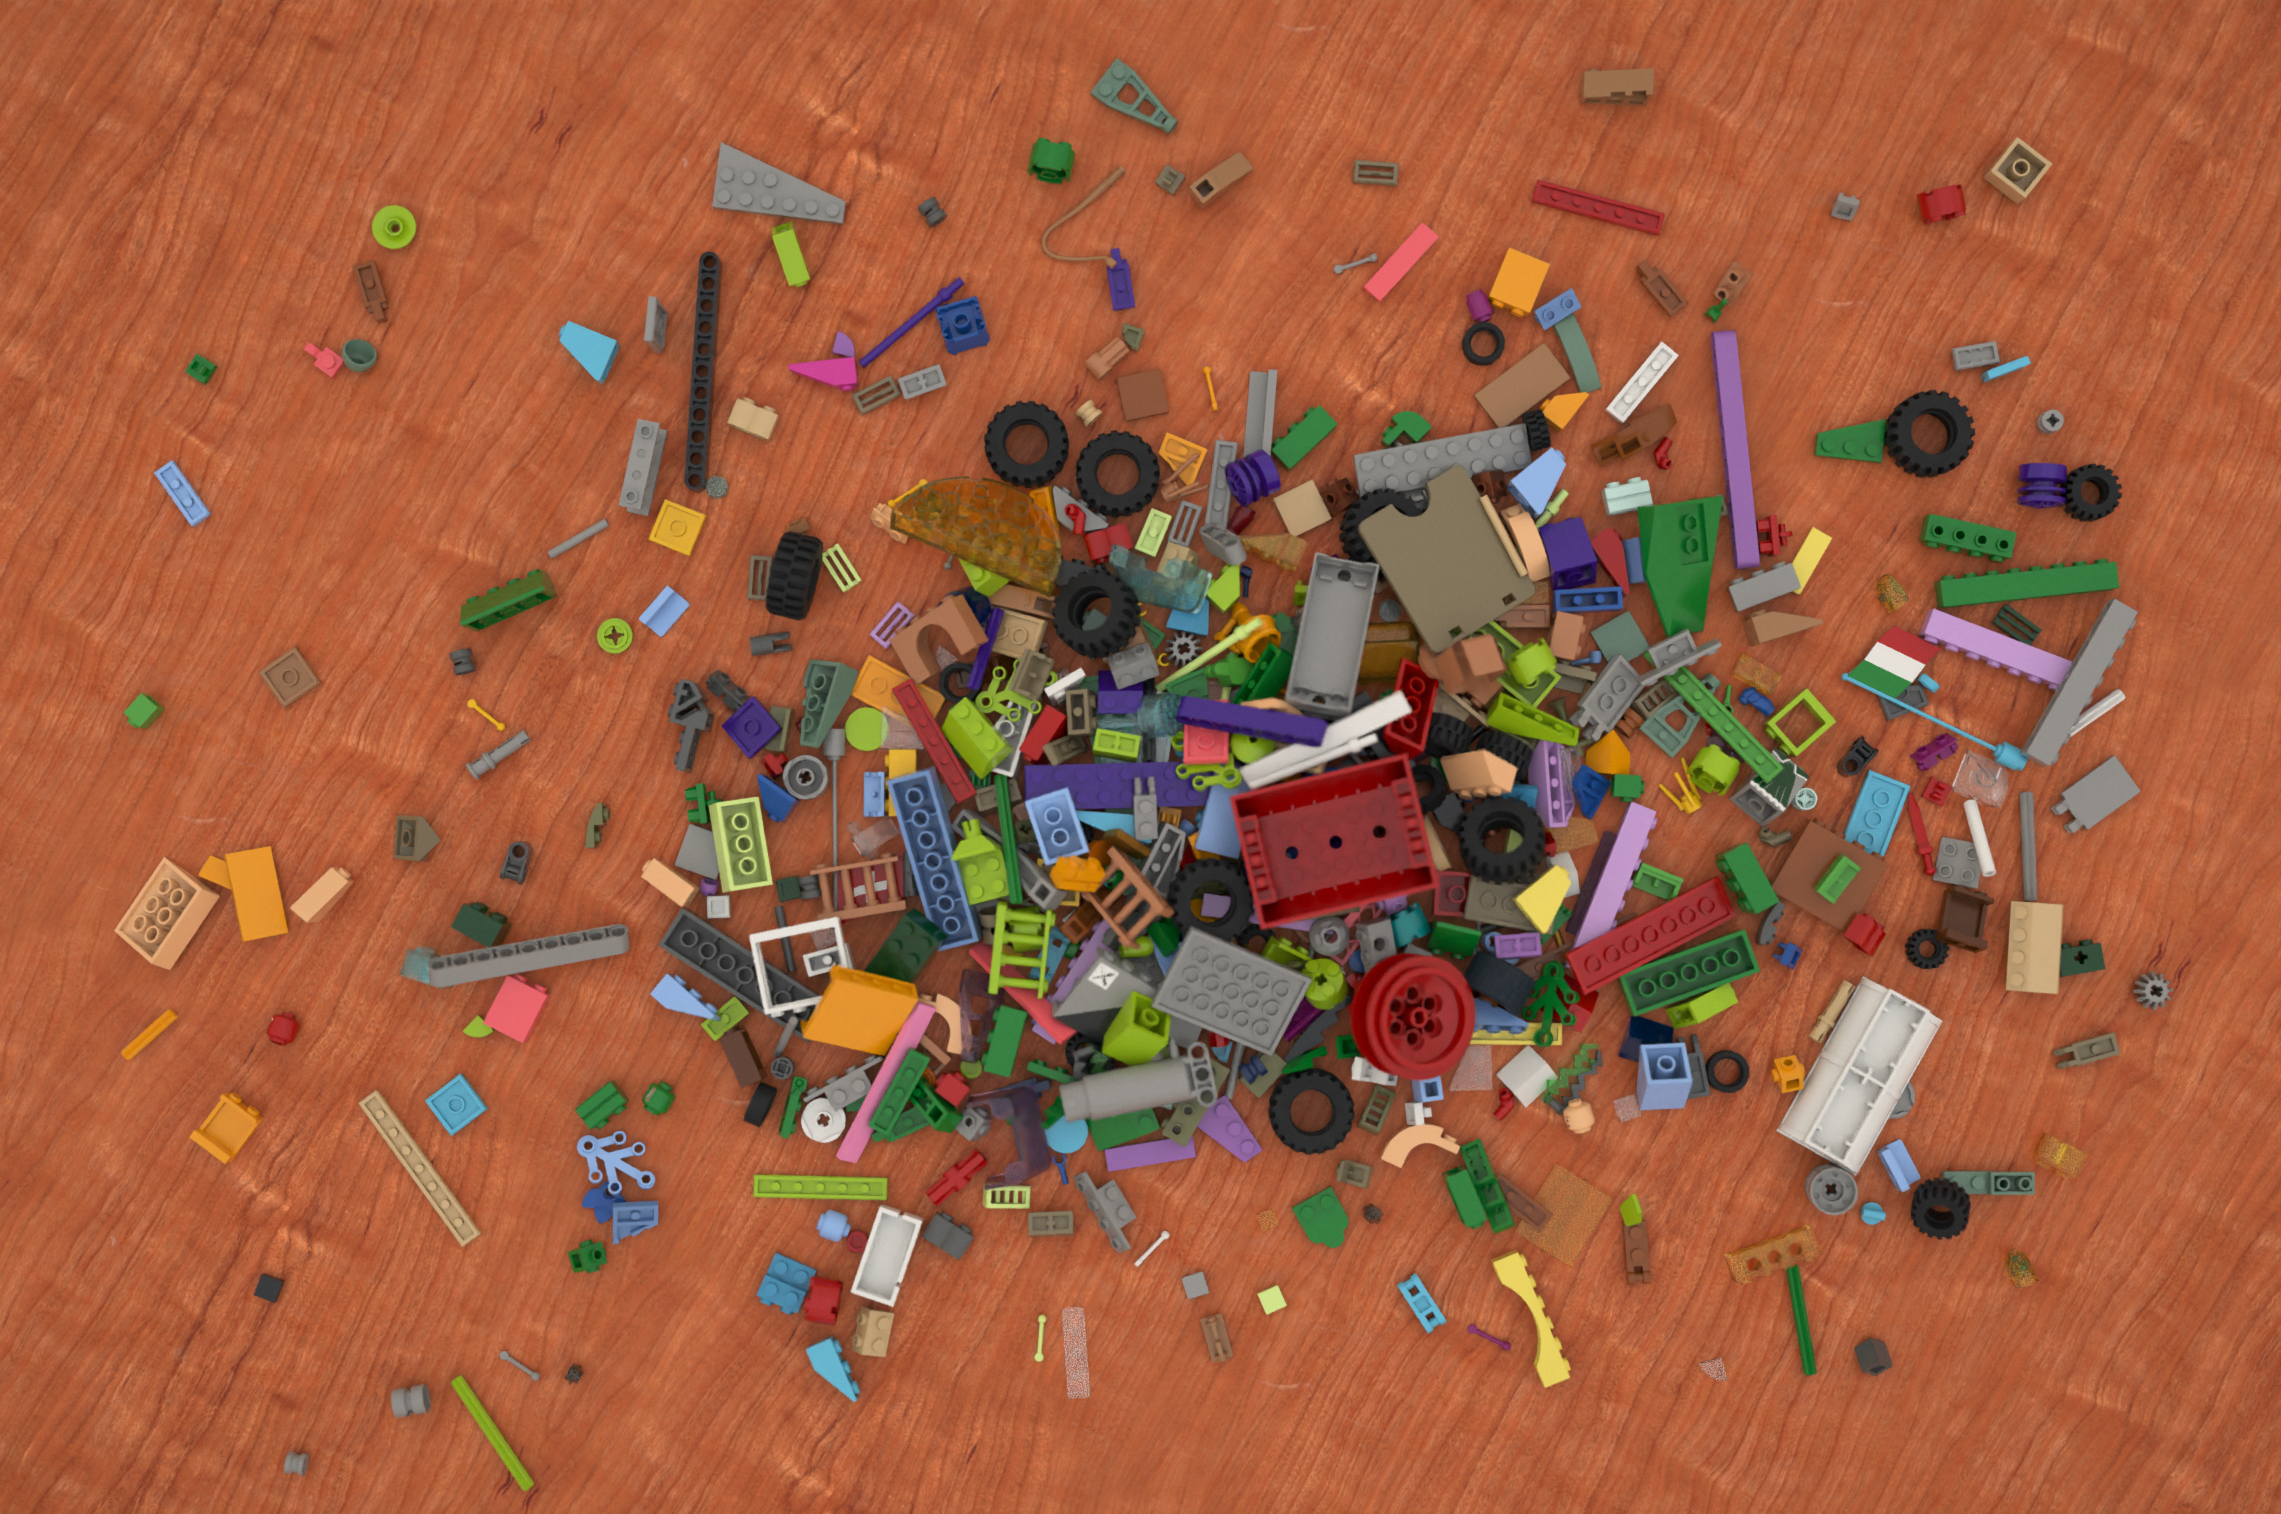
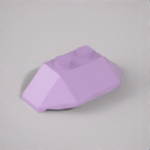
(1547, 773)

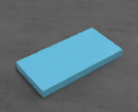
(1876, 812)

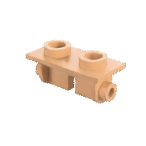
(881, 518)

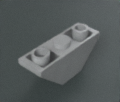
(1093, 521)

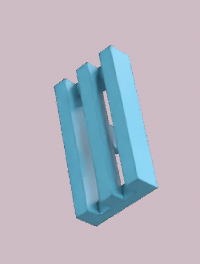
(2005, 369)

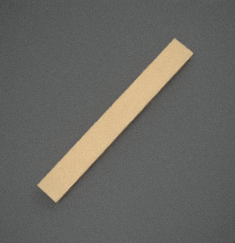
(420, 1168)

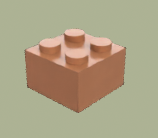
(1564, 635)

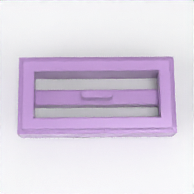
(904, 611)

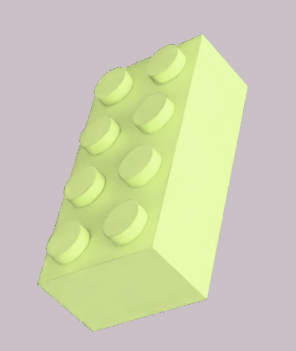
(740, 844)

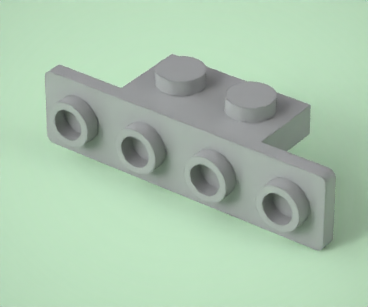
(1675, 653)
(847, 1088)
(1109, 1208)

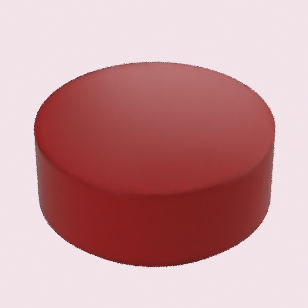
(857, 1241)

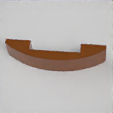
(1084, 917)

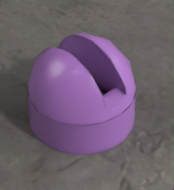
(708, 886)

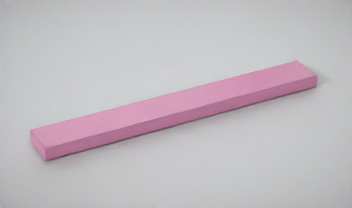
(908, 1037)

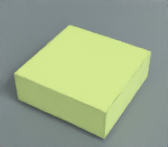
(1271, 1299)

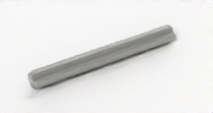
(2028, 846)

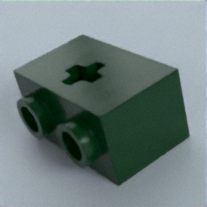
(2090, 960)

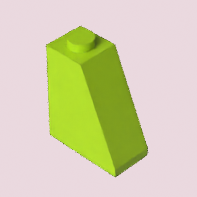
(790, 254)
(1701, 1006)

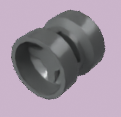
(932, 212)
(462, 661)
(810, 886)
(782, 1067)

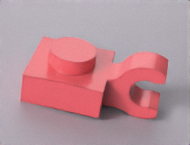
(326, 361)

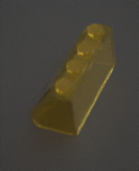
(1383, 650)

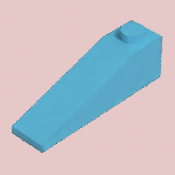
(1110, 821)

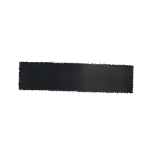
(1311, 1034)

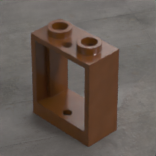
(742, 1056)

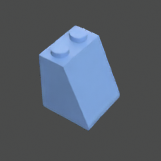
(1536, 482)
(1663, 1076)

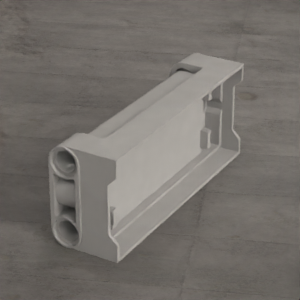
(1331, 637)

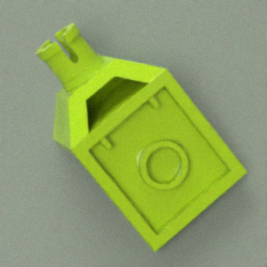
(981, 865)

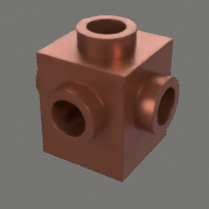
(1491, 484)
(1339, 495)

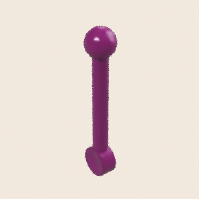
(1505, 1345)

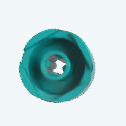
(1409, 924)

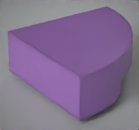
(843, 346)

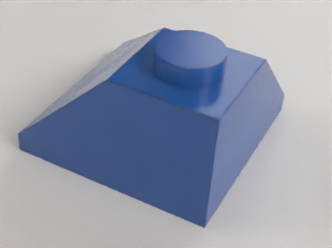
(776, 799)

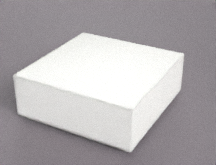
(718, 906)

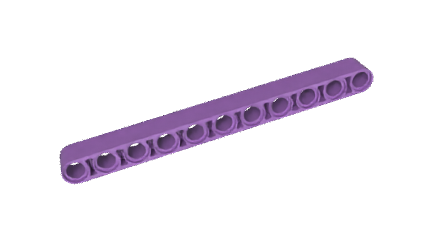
(1735, 449)

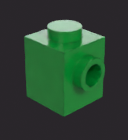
(1626, 787)

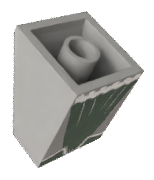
(1768, 801)

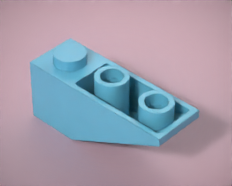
(829, 1363)

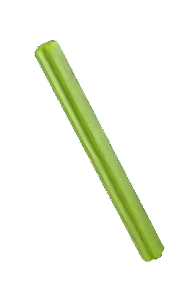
(492, 1433)

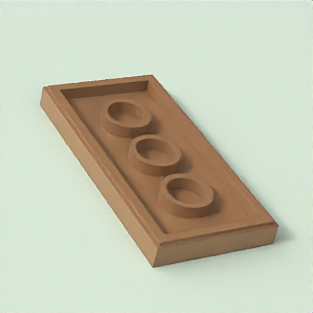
(1522, 386)

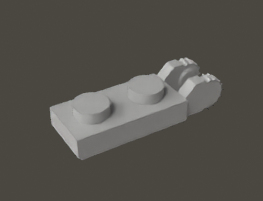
(1145, 811)

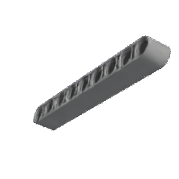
(528, 955)

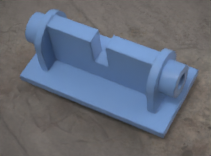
(1557, 309)

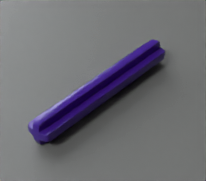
(985, 650)

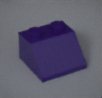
(1114, 700)

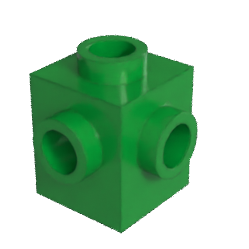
(587, 1257)

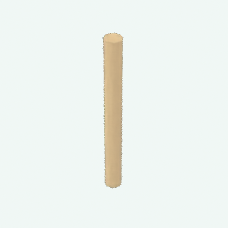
(1501, 531)

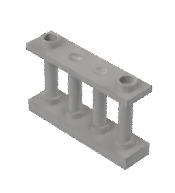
(643, 467)

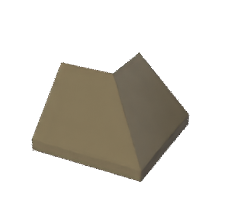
(413, 838)

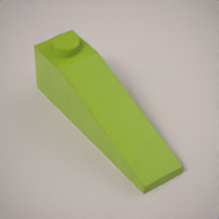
(1524, 720)

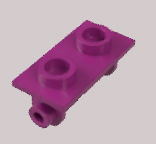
(1943, 745)

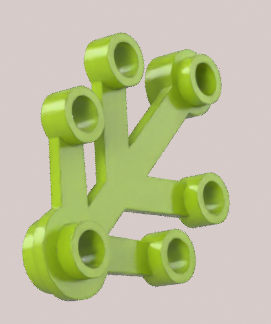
(1007, 694)
(1222, 773)

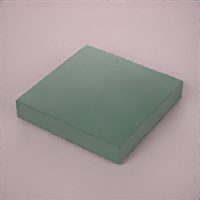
(1620, 637)

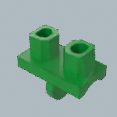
(699, 793)

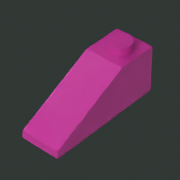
(835, 373)

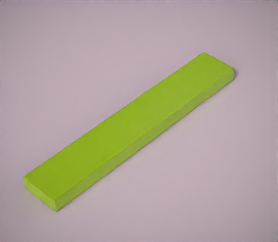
(820, 1187)

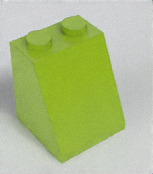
(1137, 1031)

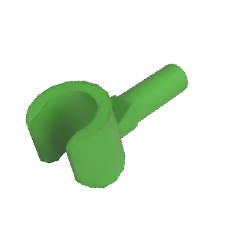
(1727, 698)

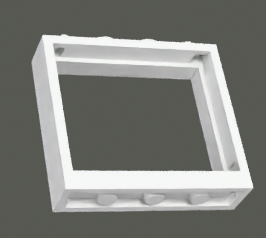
(755, 939)

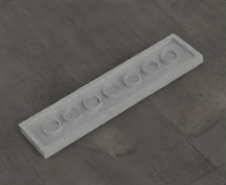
(1418, 463)

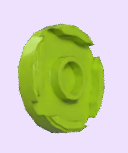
(864, 729)

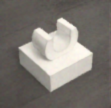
(1416, 1112)

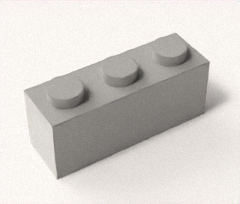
(1763, 586)

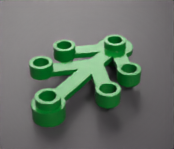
(1550, 1001)

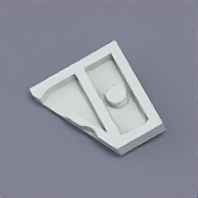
(1057, 691)

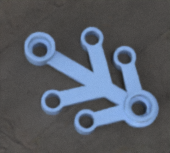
(613, 1161)

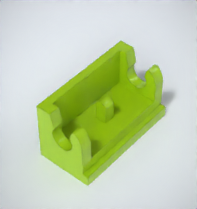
(1116, 745)

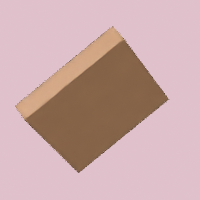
(290, 677)

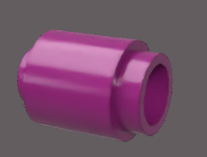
(1479, 306)

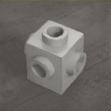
(974, 1123)

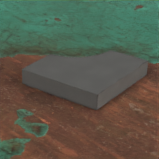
(1912, 695)

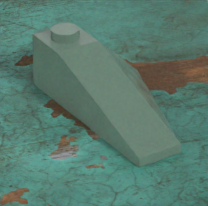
(827, 691)

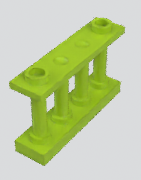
(1000, 958)

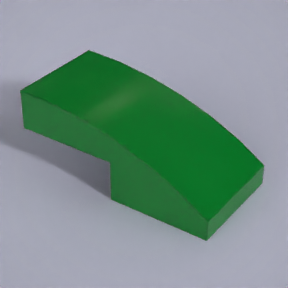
(1304, 1060)

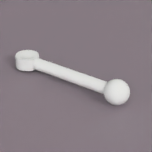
(1164, 1235)

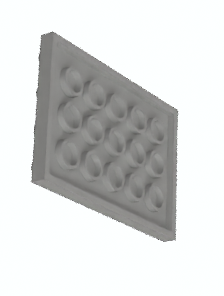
(1231, 991)

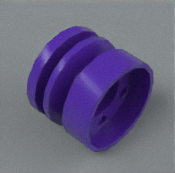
(1252, 477)
(2041, 487)

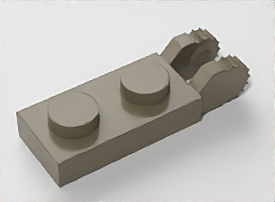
(2089, 1050)

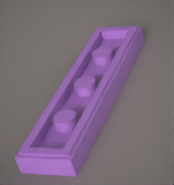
(1147, 1154)

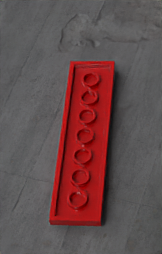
(1650, 935)

